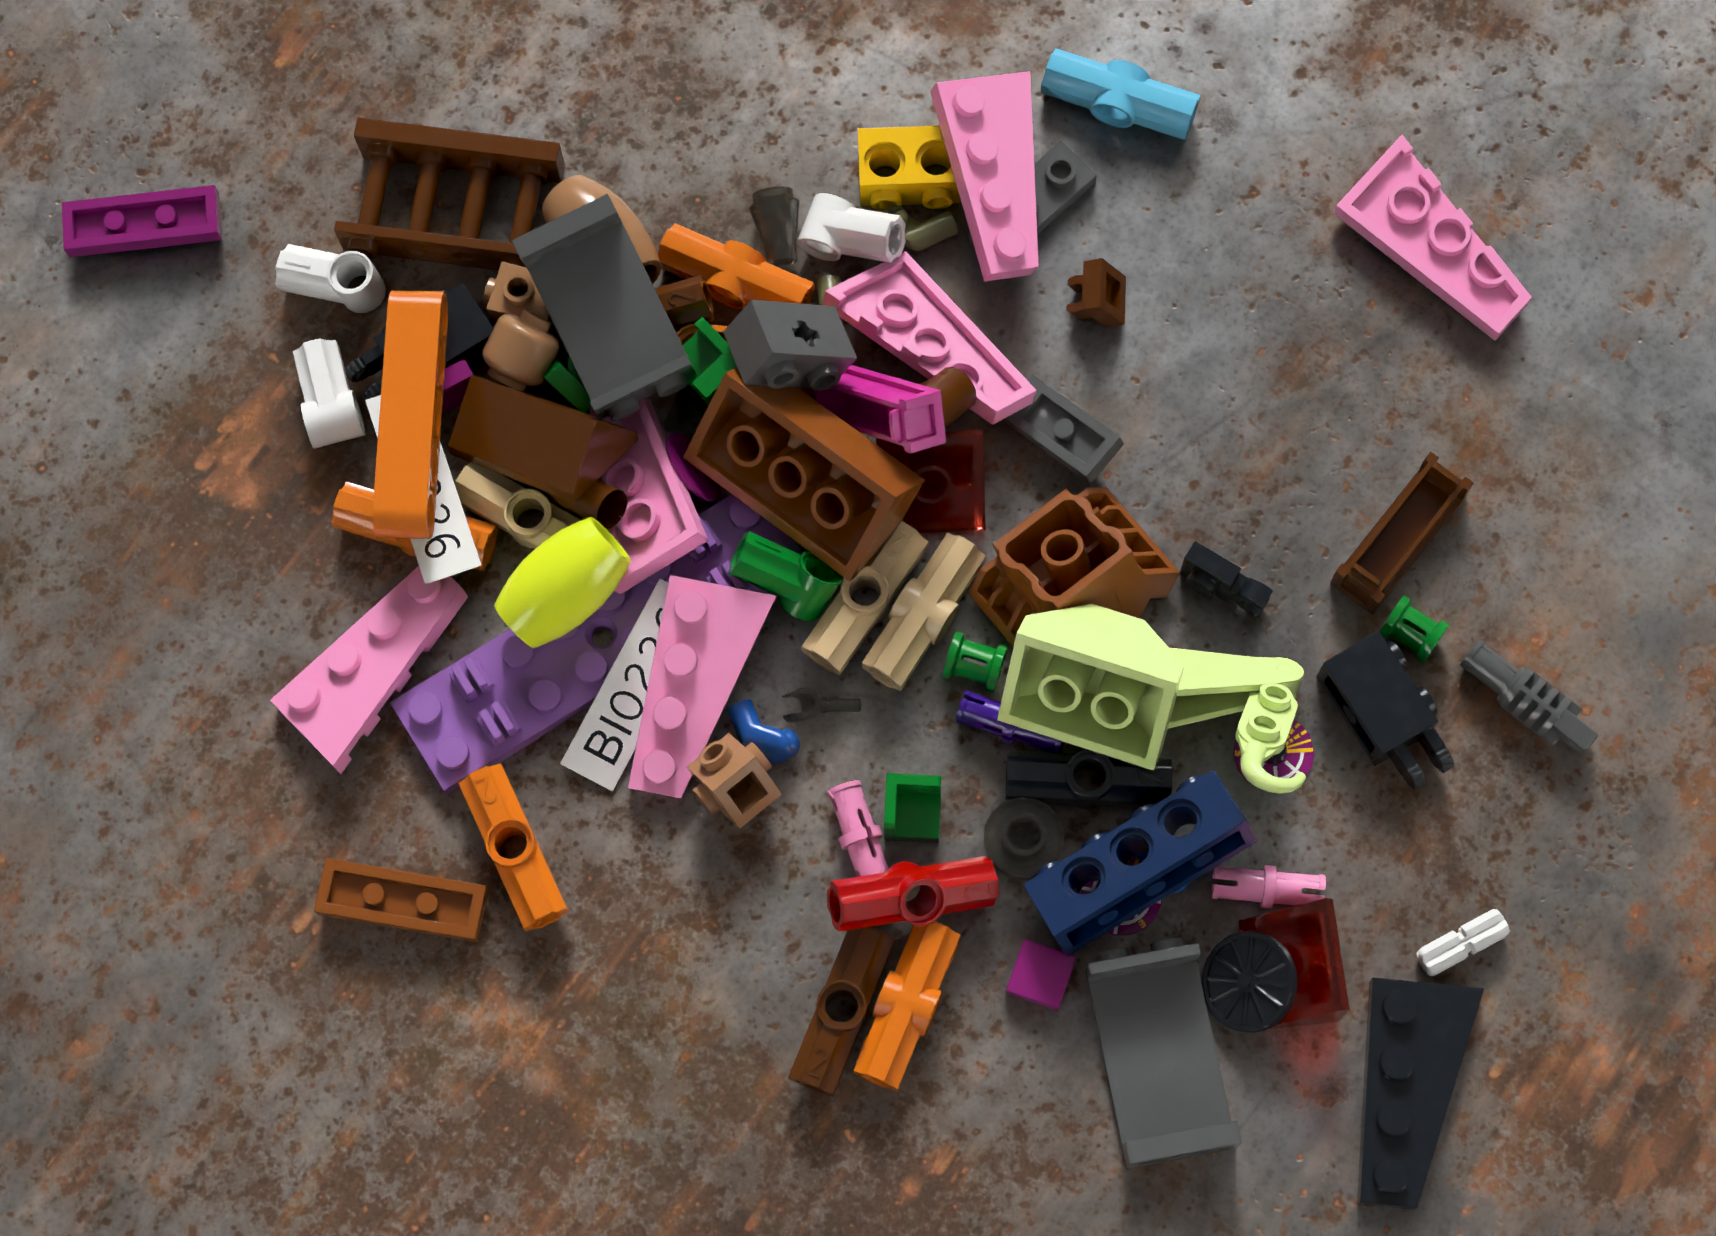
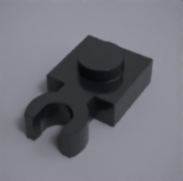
(1214, 575)

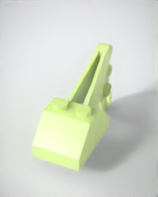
(1118, 689)

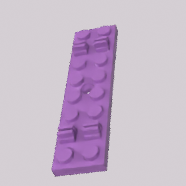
(517, 693)

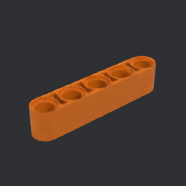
(410, 415)

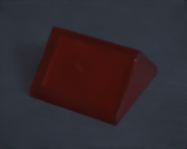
(953, 483)
(1313, 941)

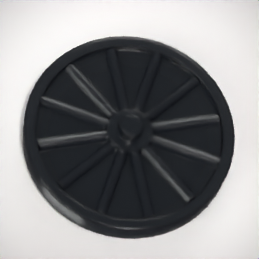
(1249, 981)

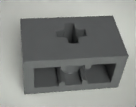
(789, 345)

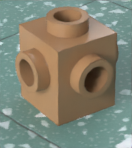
(733, 780)

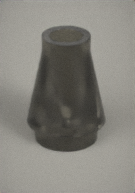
(776, 221)

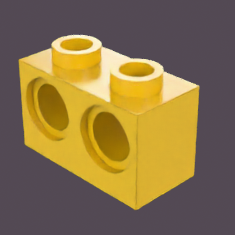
(909, 153)

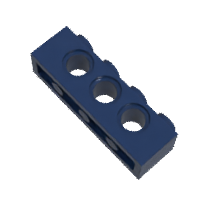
(1170, 862)

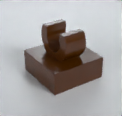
(1102, 293)

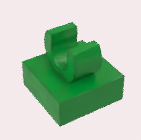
(568, 383)

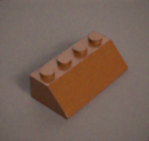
(803, 470)

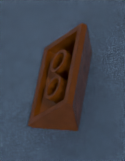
(535, 439)

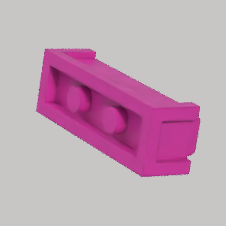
(887, 408)

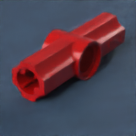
(882, 896)

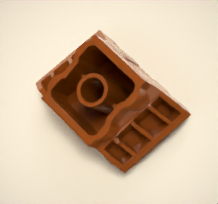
(1072, 556)

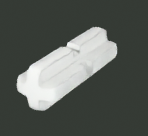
(1470, 938)

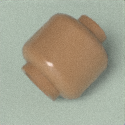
(521, 350)

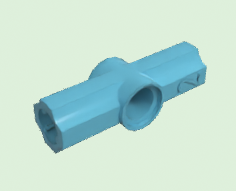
(1119, 94)

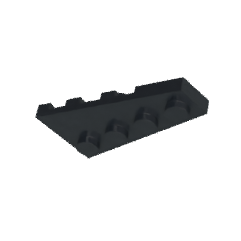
(1409, 1076)

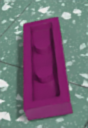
(141, 221)

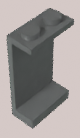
(605, 308)
(1160, 1054)

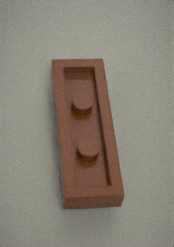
(401, 900)

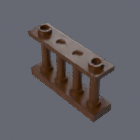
(435, 151)

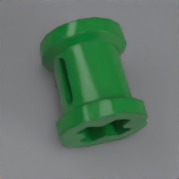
(1419, 644)
(962, 648)

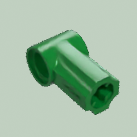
(799, 581)

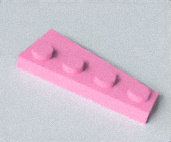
(992, 160)
(928, 331)
(695, 665)

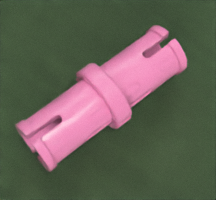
(858, 830)
(1266, 886)

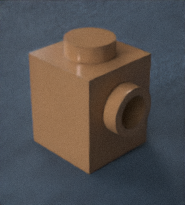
(513, 293)

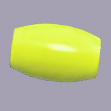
(562, 582)

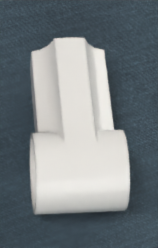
(840, 228)
(328, 276)
(329, 405)

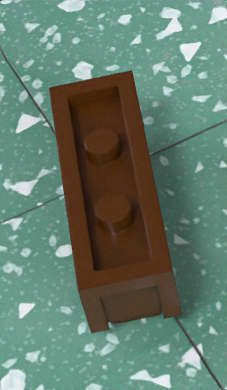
(1401, 534)

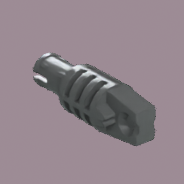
(1530, 699)

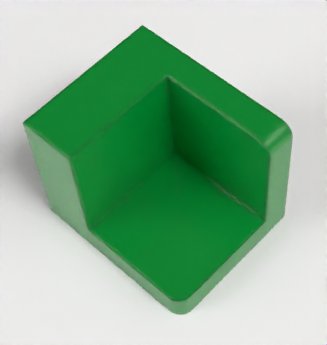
(709, 358)
(912, 808)

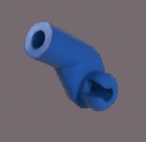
(773, 742)

